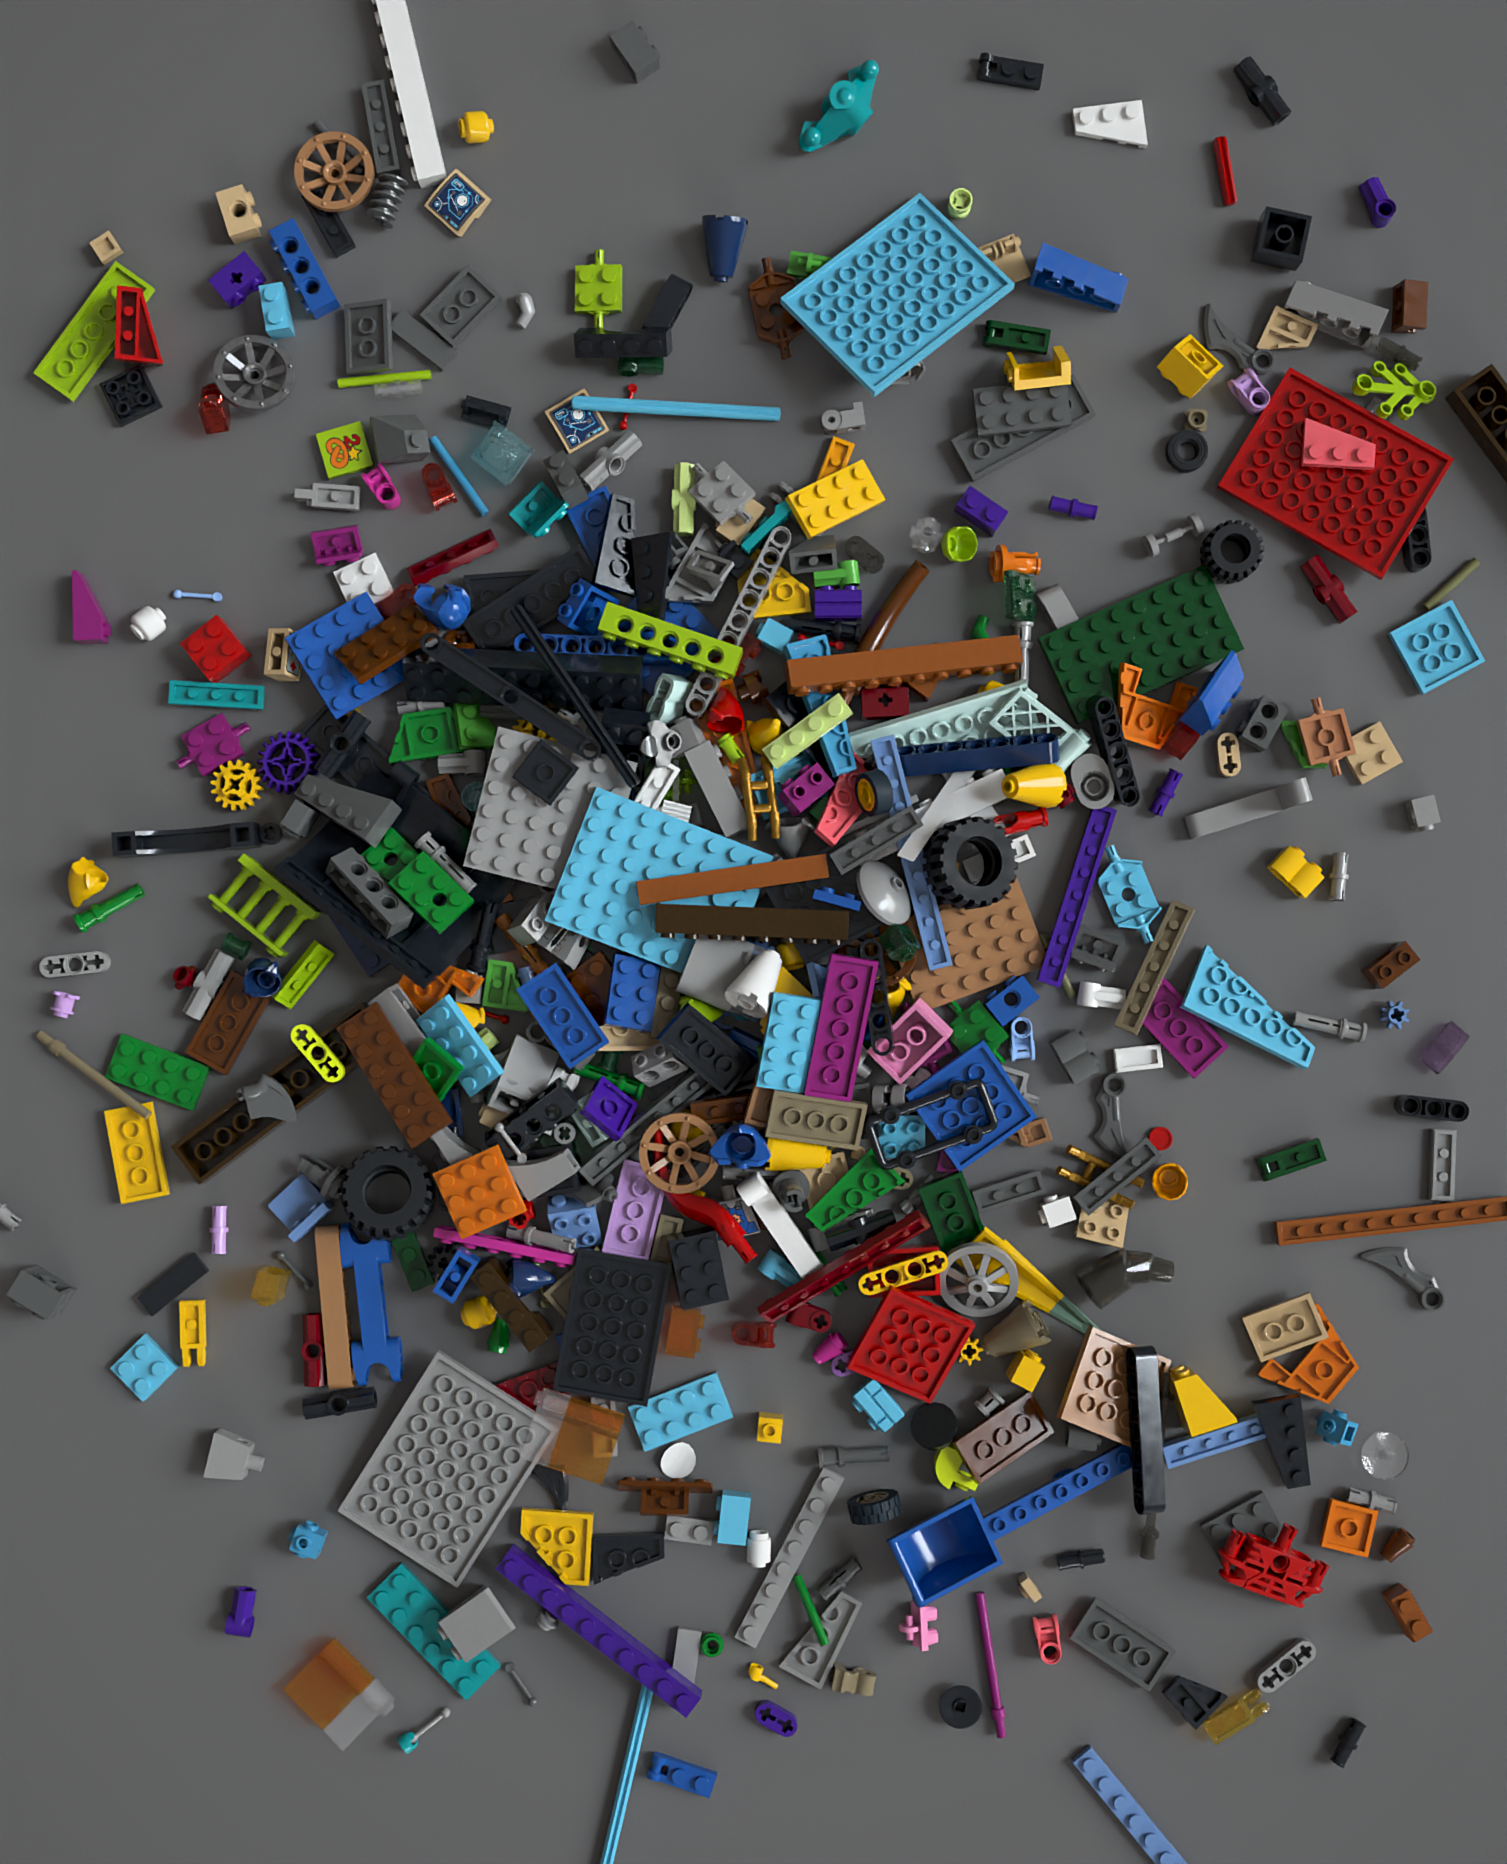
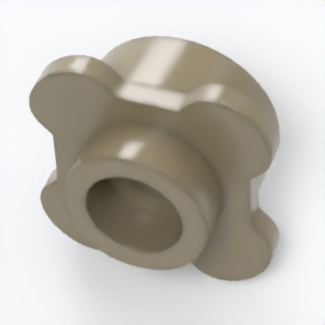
(1199, 414)

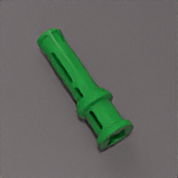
(100, 912)
(623, 1081)

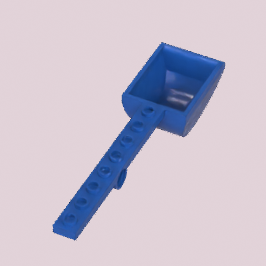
(960, 1541)

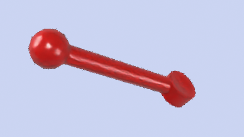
(632, 388)
(839, 644)
(504, 1019)

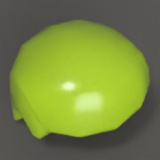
(959, 544)

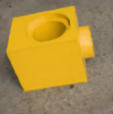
(769, 1427)

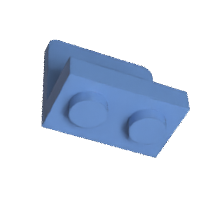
(574, 1220)

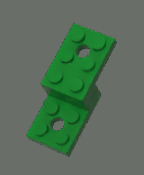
(418, 881)

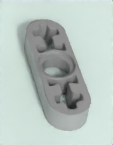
(91, 956)
(1303, 1659)

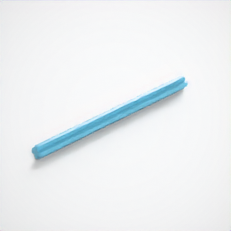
(676, 408)
(626, 1776)

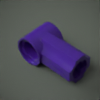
(1376, 200)
(240, 1619)

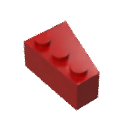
(133, 329)

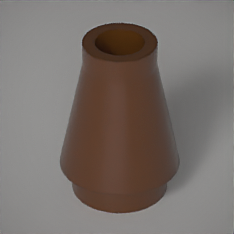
(1398, 1544)

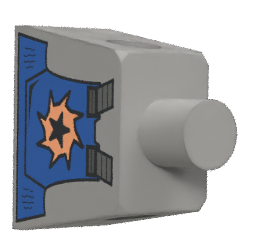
(739, 1210)

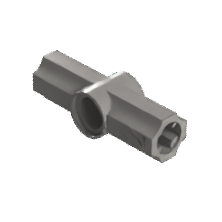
(610, 461)
(208, 984)

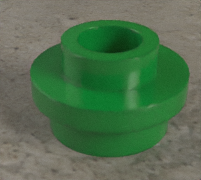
(708, 1651)

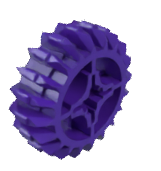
(288, 753)

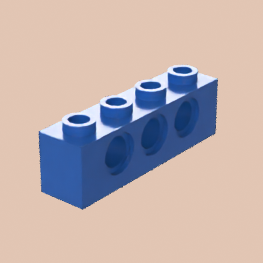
(287, 236)

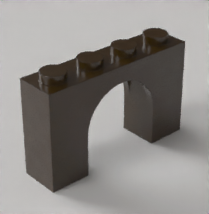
(493, 1283)

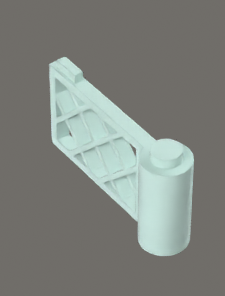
(1071, 742)

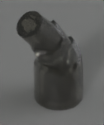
(1118, 1271)

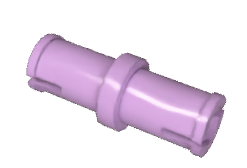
(218, 1230)

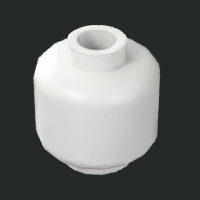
(148, 623)

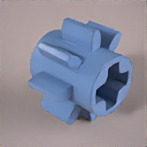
(1398, 1019)

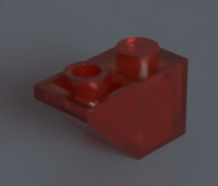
(214, 410)

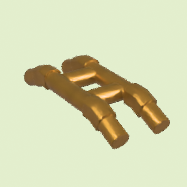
(751, 809)
(1085, 1179)

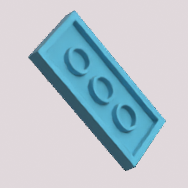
(456, 1035)
(788, 1042)
(681, 1411)

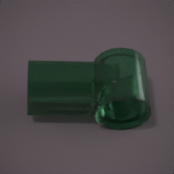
(640, 365)

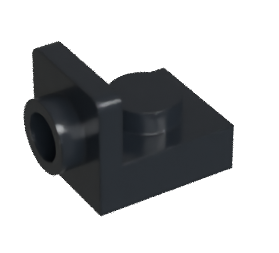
(733, 553)

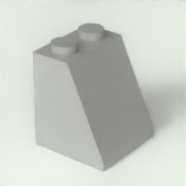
(475, 1624)

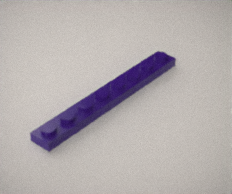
(1076, 896)

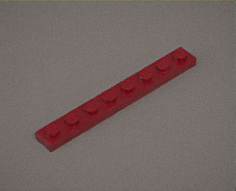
(843, 1267)

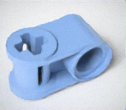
(1021, 1041)

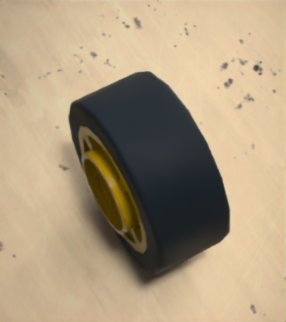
(874, 792)

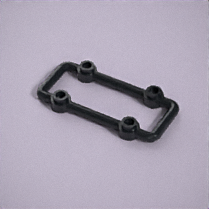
(971, 1133)

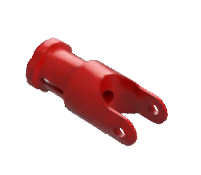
(1023, 820)

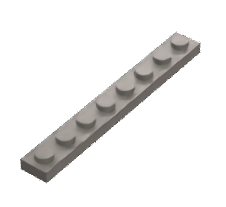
(789, 1557)

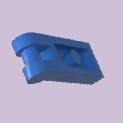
(682, 1774)

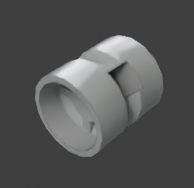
(886, 1095)

